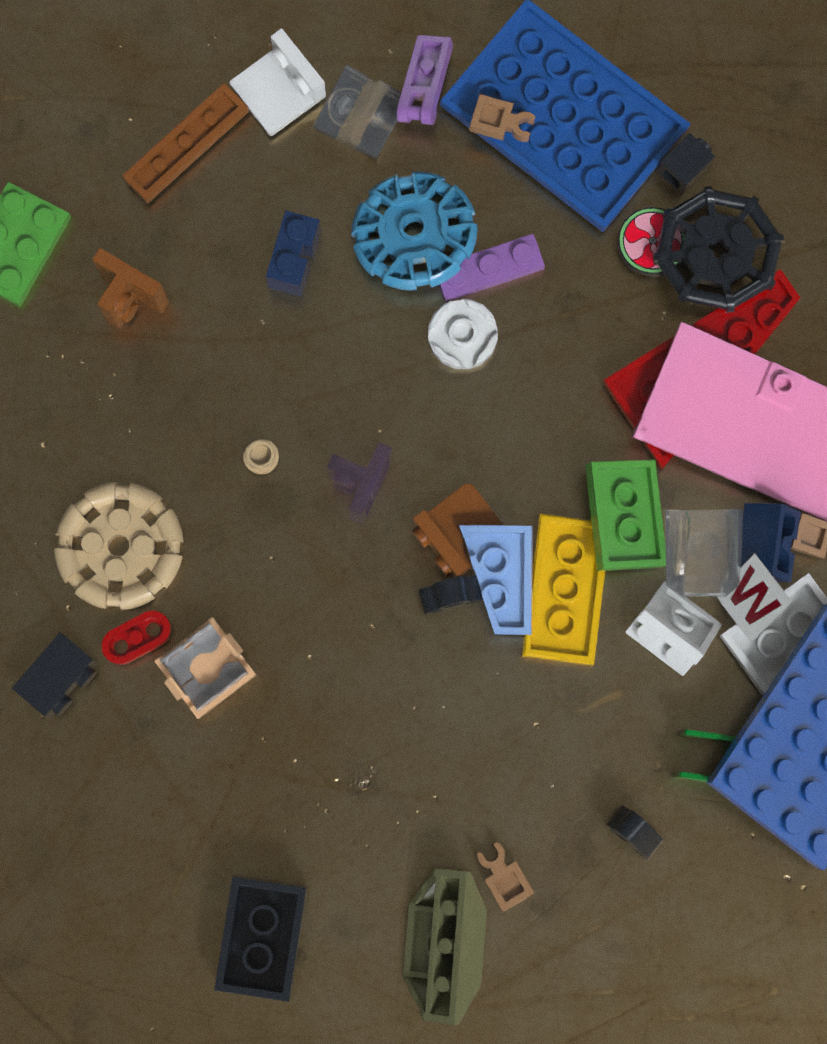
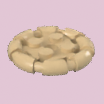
(99, 535)

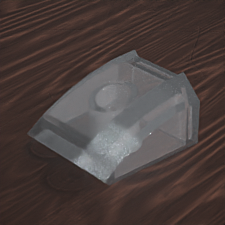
(703, 551)

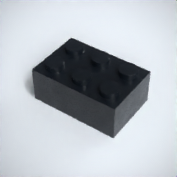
(261, 938)

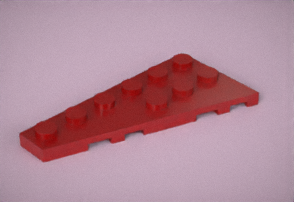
(745, 328)

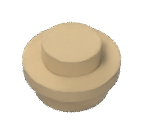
(261, 456)

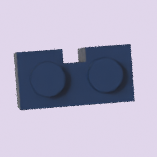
(295, 240)
(769, 534)

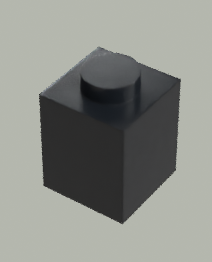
(686, 163)

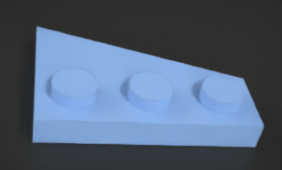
(504, 572)

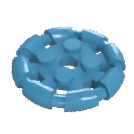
(416, 249)

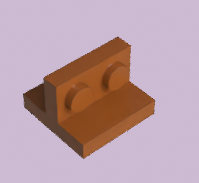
(125, 289)

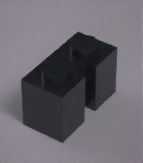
(55, 676)

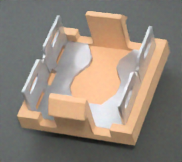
(205, 668)

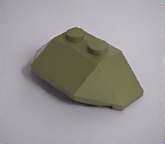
(445, 945)

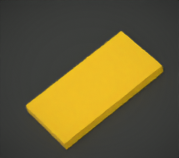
(564, 592)

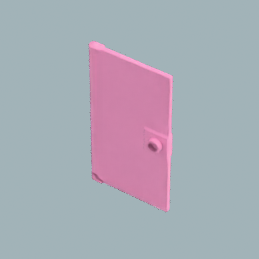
(741, 419)

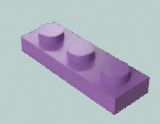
(494, 267)

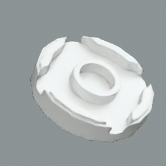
(462, 334)

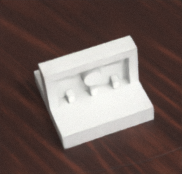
(674, 629)

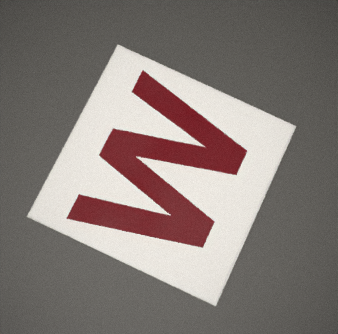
(756, 599)

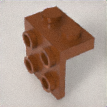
(442, 531)

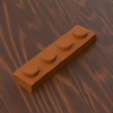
(185, 143)

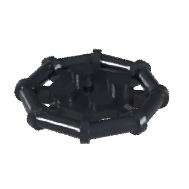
(718, 229)

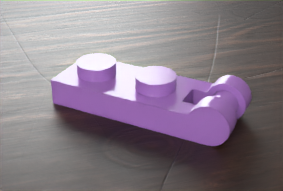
(425, 79)

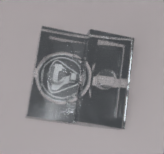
(359, 112)

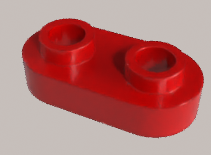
(137, 637)

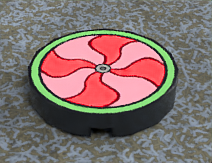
(640, 238)

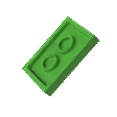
(27, 238)
(626, 515)

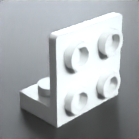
(279, 85)

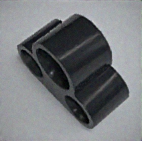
(450, 594)
(635, 832)

